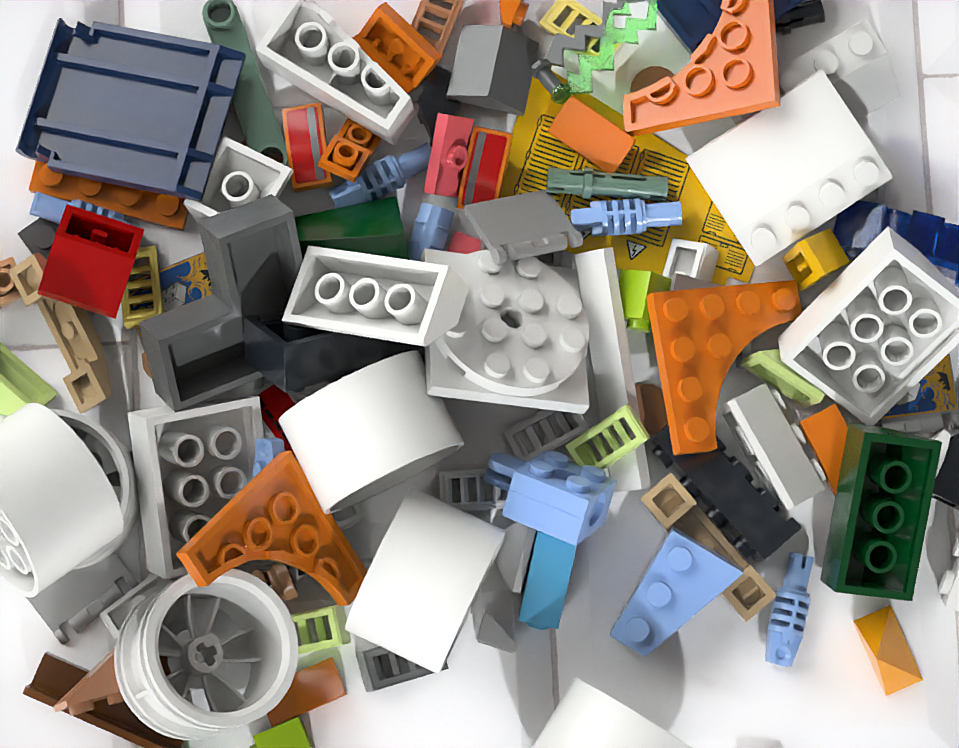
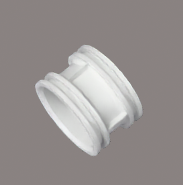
(265, 641)

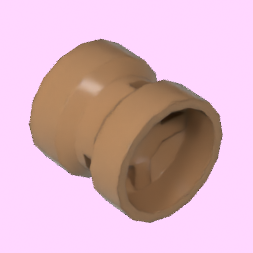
(280, 579)

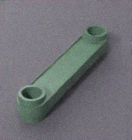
(251, 96)

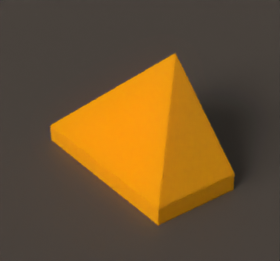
(887, 650)

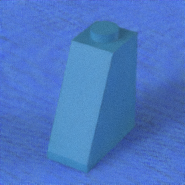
(546, 582)

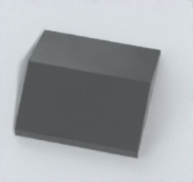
(493, 68)

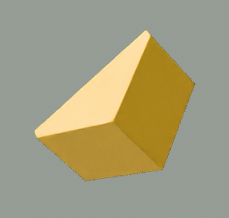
(815, 259)

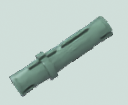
(613, 185)

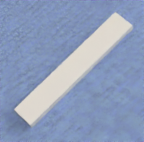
(611, 359)

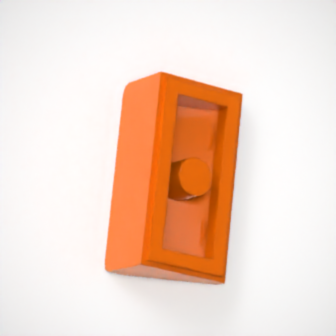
(591, 135)
(309, 690)

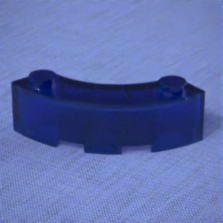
(930, 234)

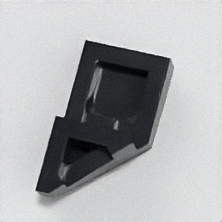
(433, 100)

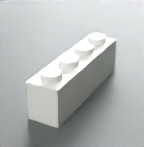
(332, 67)

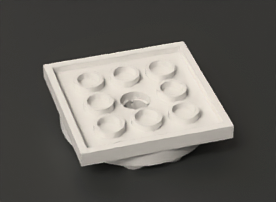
(522, 366)

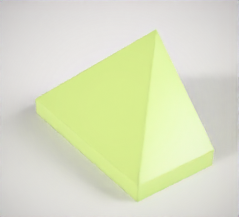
(770, 368)
(20, 384)

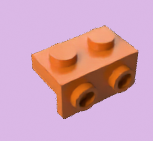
(397, 48)

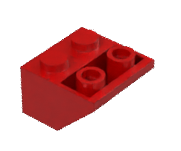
(90, 261)

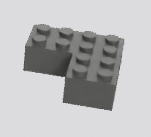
(252, 271)

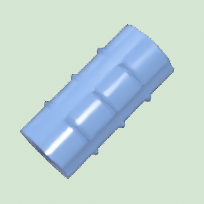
(429, 230)

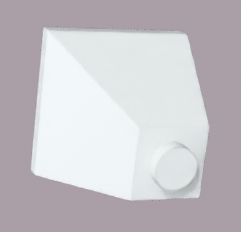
(237, 179)

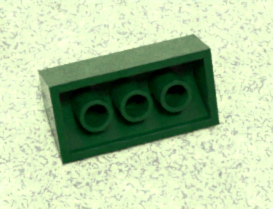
(880, 512)

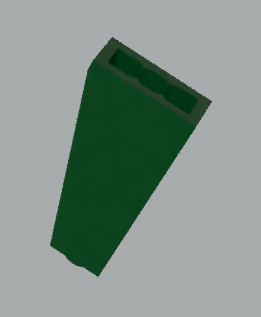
(359, 228)

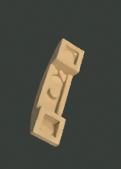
(73, 333)
(676, 507)

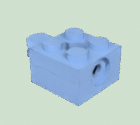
(552, 494)

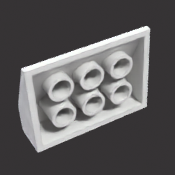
(789, 168)
(875, 328)
(189, 470)

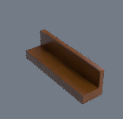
(58, 676)

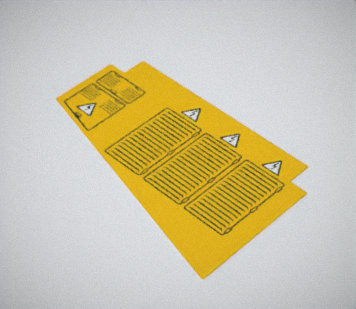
(702, 222)

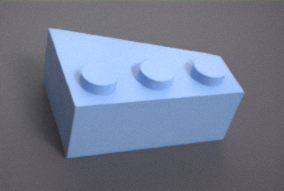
(672, 591)

